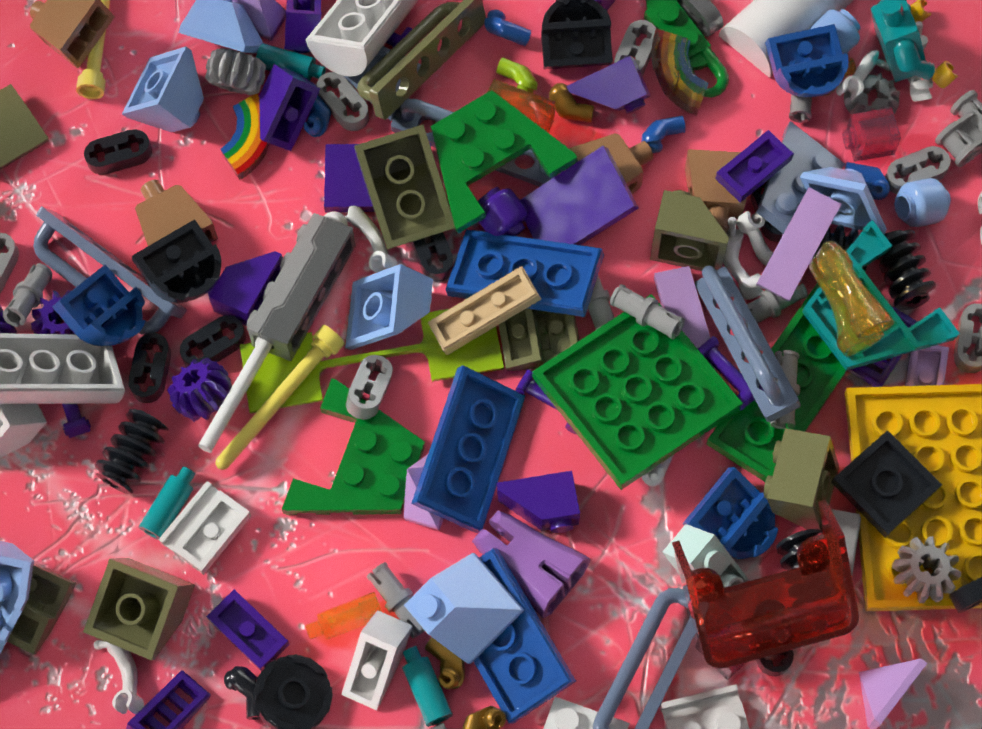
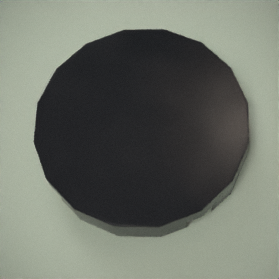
(292, 693)

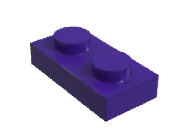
(754, 166)
(248, 630)

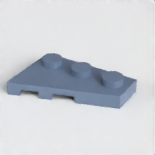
(785, 189)

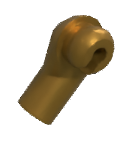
(566, 105)

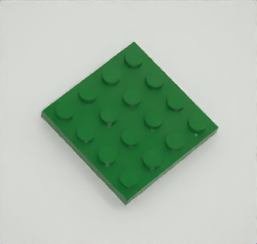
(635, 395)

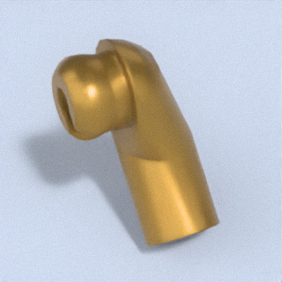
(451, 666)
(485, 718)

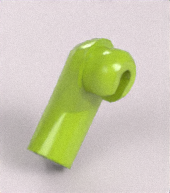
(519, 73)

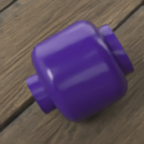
(503, 212)

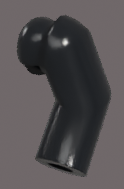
(244, 681)

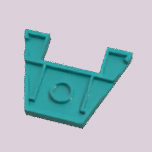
(898, 339)

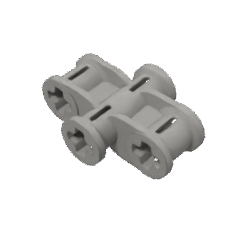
(964, 136)

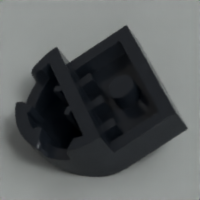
(576, 35)
(180, 264)

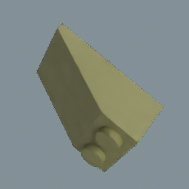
(404, 186)

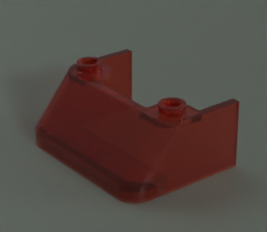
(774, 610)

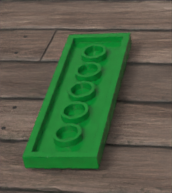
(747, 435)

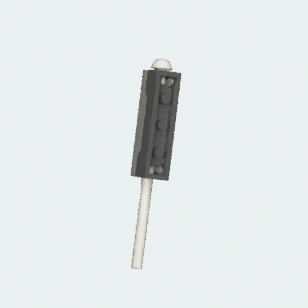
(290, 305)

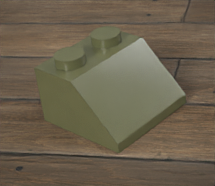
(687, 233)
(801, 477)
(138, 607)

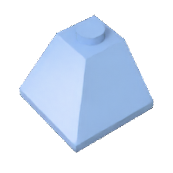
(222, 24)
(167, 92)
(848, 189)
(386, 304)
(464, 607)

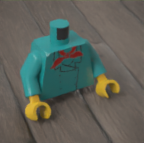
(901, 42)

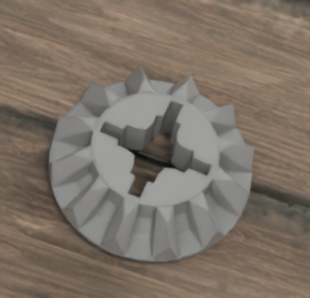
(886, 96)

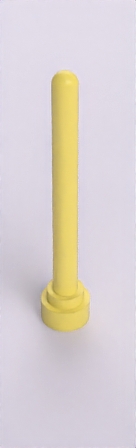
(91, 81)
(325, 344)

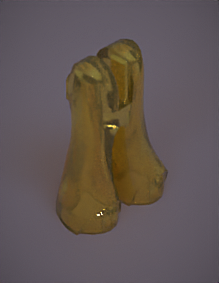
(856, 311)

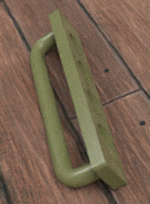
(444, 26)

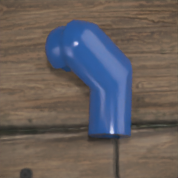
(497, 25)
(318, 118)
(660, 128)
(874, 178)

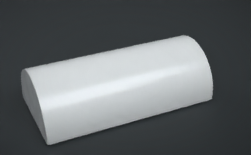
(769, 19)
(355, 33)
(57, 370)

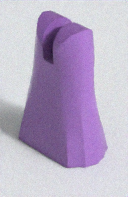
(539, 564)

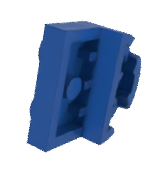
(808, 61)
(102, 310)
(736, 516)

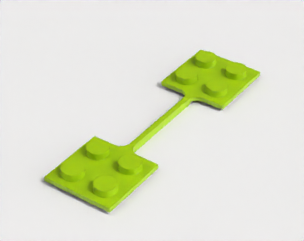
(479, 355)

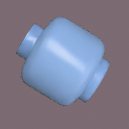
(846, 27)
(922, 202)

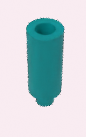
(290, 60)
(168, 503)
(426, 688)

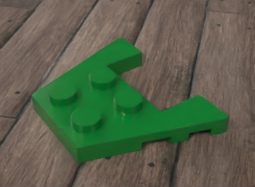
(484, 139)
(371, 470)

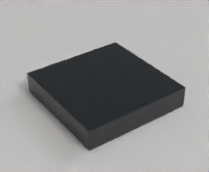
(886, 483)

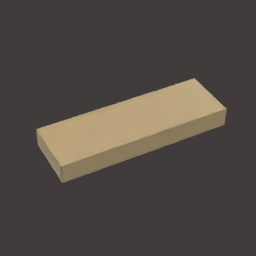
(484, 310)

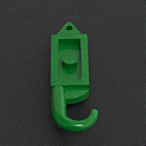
(672, 18)

